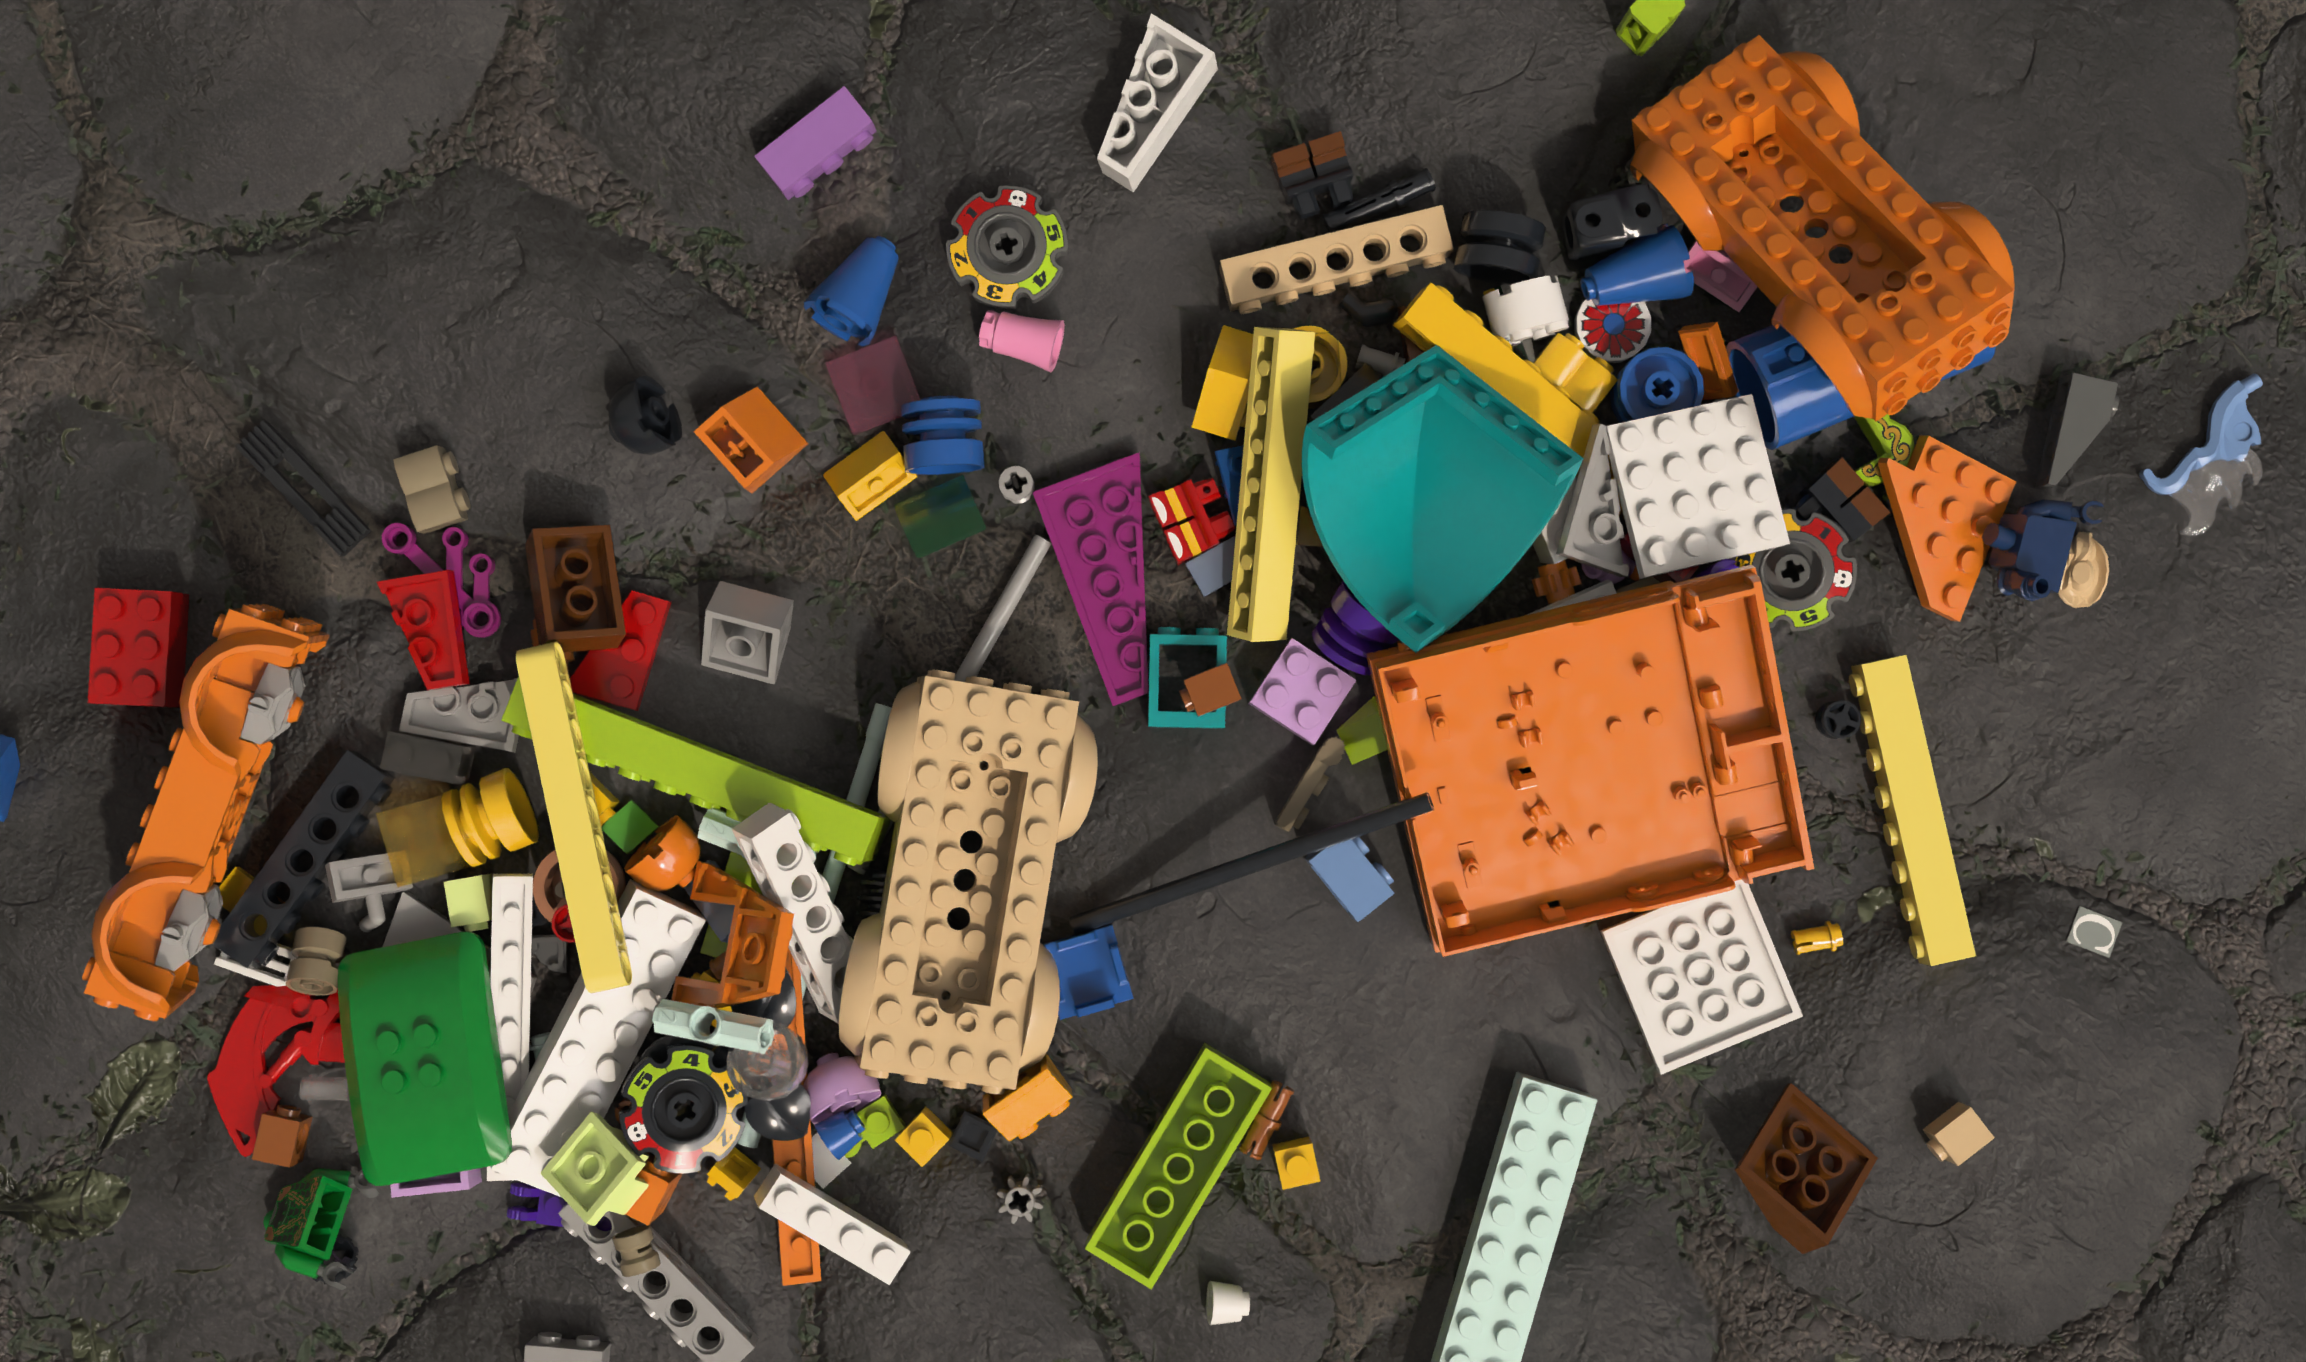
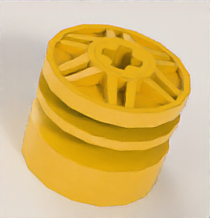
(490, 817)

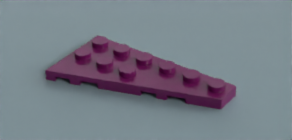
(1099, 546)

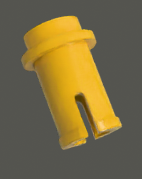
(1817, 938)

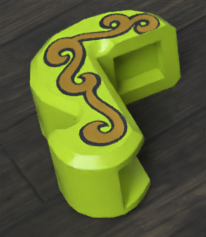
(1889, 441)

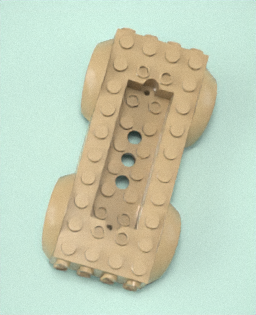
(988, 995)

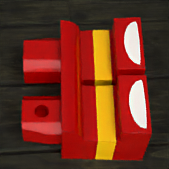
(1184, 503)

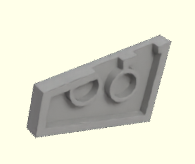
(462, 715)

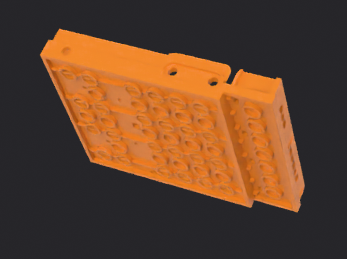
(1645, 747)

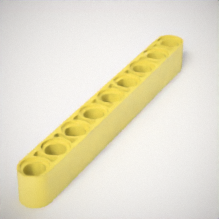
(574, 817)

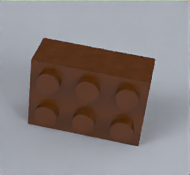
(575, 587)

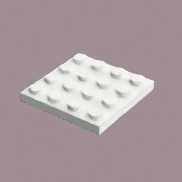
(1696, 486)
(1701, 976)

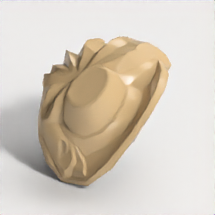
(2084, 572)

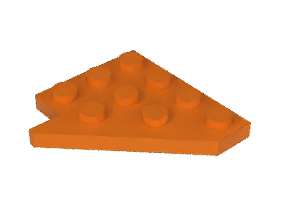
(1941, 514)

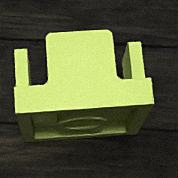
(597, 1171)

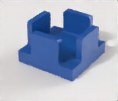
(1090, 972)

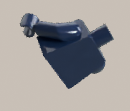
(2034, 546)

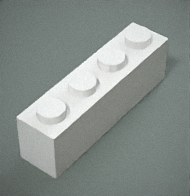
(831, 1224)

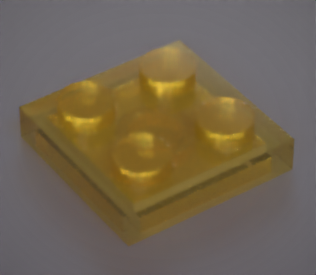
(419, 842)

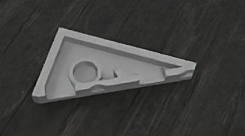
(1593, 522)

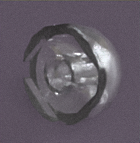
(773, 1073)

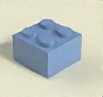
(1351, 877)

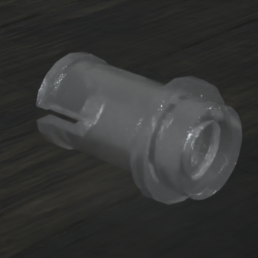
(323, 1088)

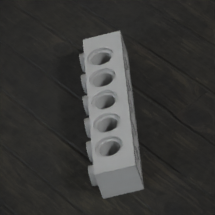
(681, 1283)

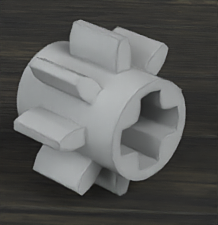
(1023, 1188)

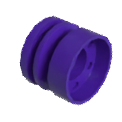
(1350, 632)

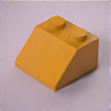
(1037, 1094)

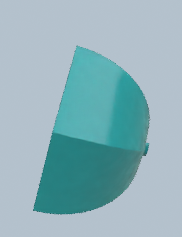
(1430, 492)

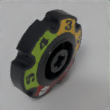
(652, 1118)

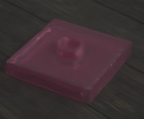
(873, 384)

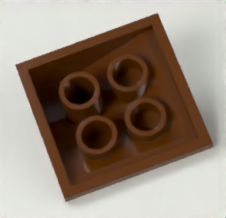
(1804, 1170)

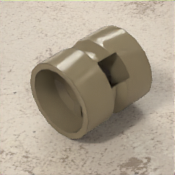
(316, 956)

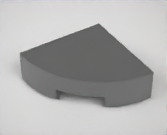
(551, 952)

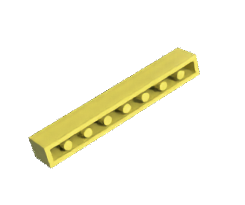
(1270, 483)
(1912, 811)

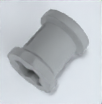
(1027, 489)

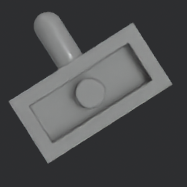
(363, 878)

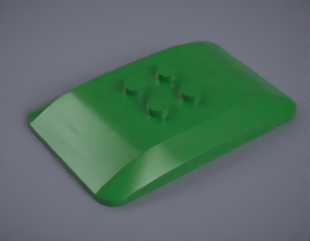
(423, 1059)

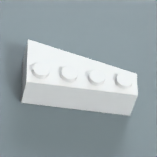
(1158, 95)

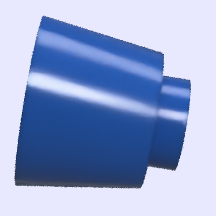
(841, 1132)

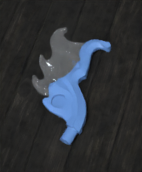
(2219, 466)

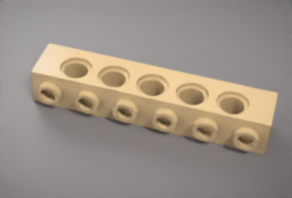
(1426, 225)

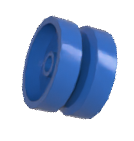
(1658, 368)

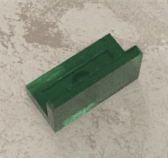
(939, 517)

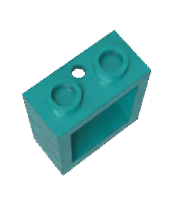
(1174, 719)

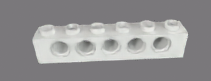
(818, 938)

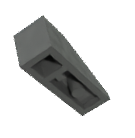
(2078, 415)

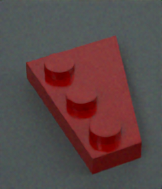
(431, 621)
(623, 672)

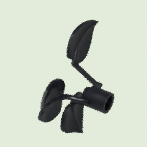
(776, 1119)

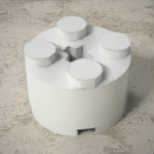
(1527, 310)

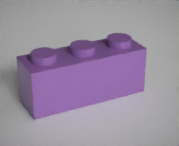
(816, 144)

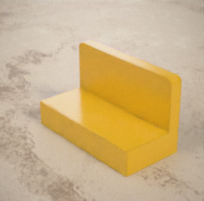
(869, 475)

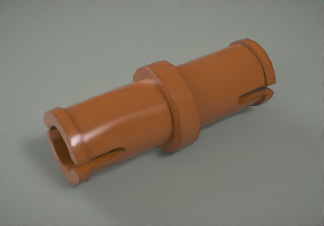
(1266, 1120)

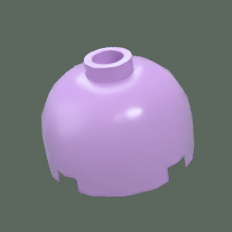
(839, 1086)

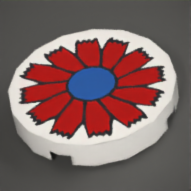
(1613, 330)

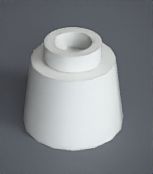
(1226, 1303)

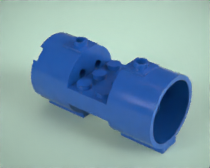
(1790, 387)

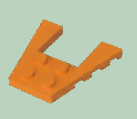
(755, 943)

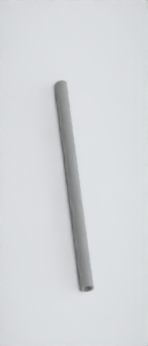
(995, 623)

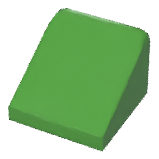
(630, 827)

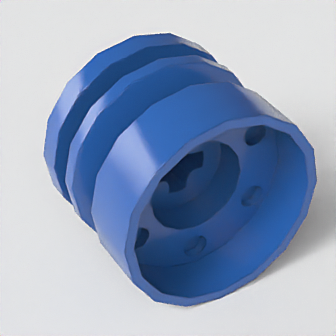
(942, 436)

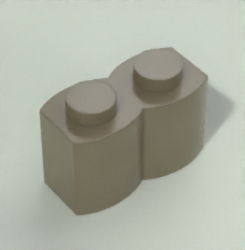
(432, 489)

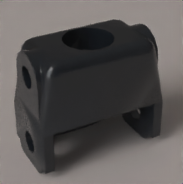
(1609, 221)

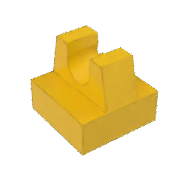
(733, 1173)

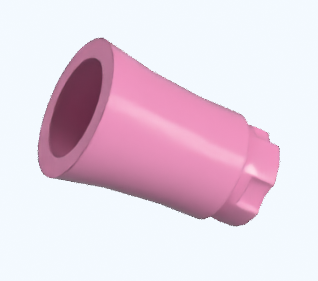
(1023, 338)

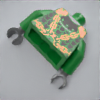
(309, 1220)

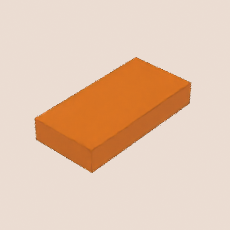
(1707, 349)

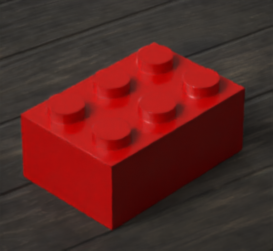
(138, 647)

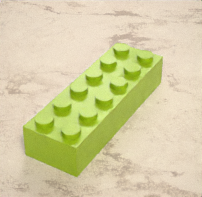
(1178, 1166)

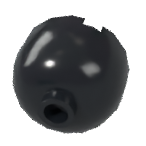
(642, 419)

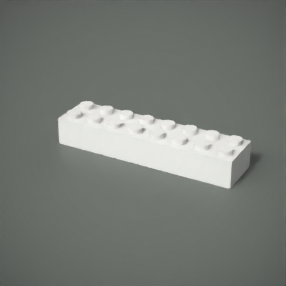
(598, 1035)

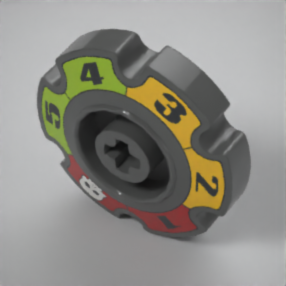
(978, 254)
(1825, 576)

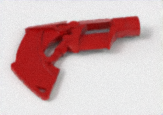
(241, 1079)

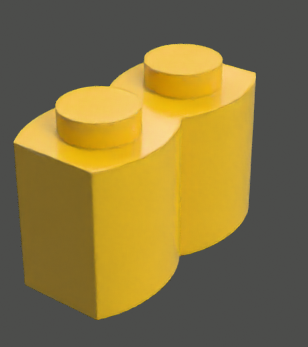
(1572, 369)

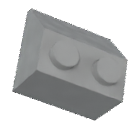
(746, 632)

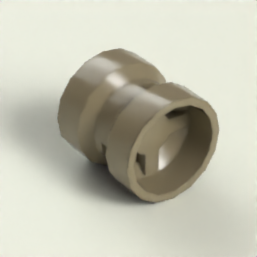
(636, 1250)

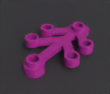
(454, 561)

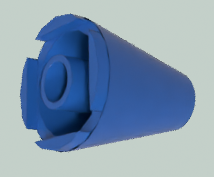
(1641, 271)
(856, 291)

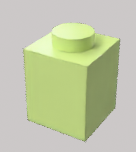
(470, 902)

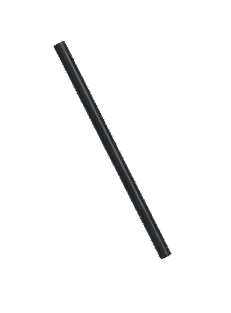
(1253, 863)

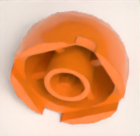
(666, 858)

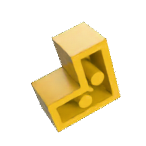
(1226, 385)

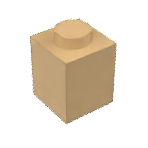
(1957, 1134)

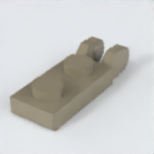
(1310, 783)

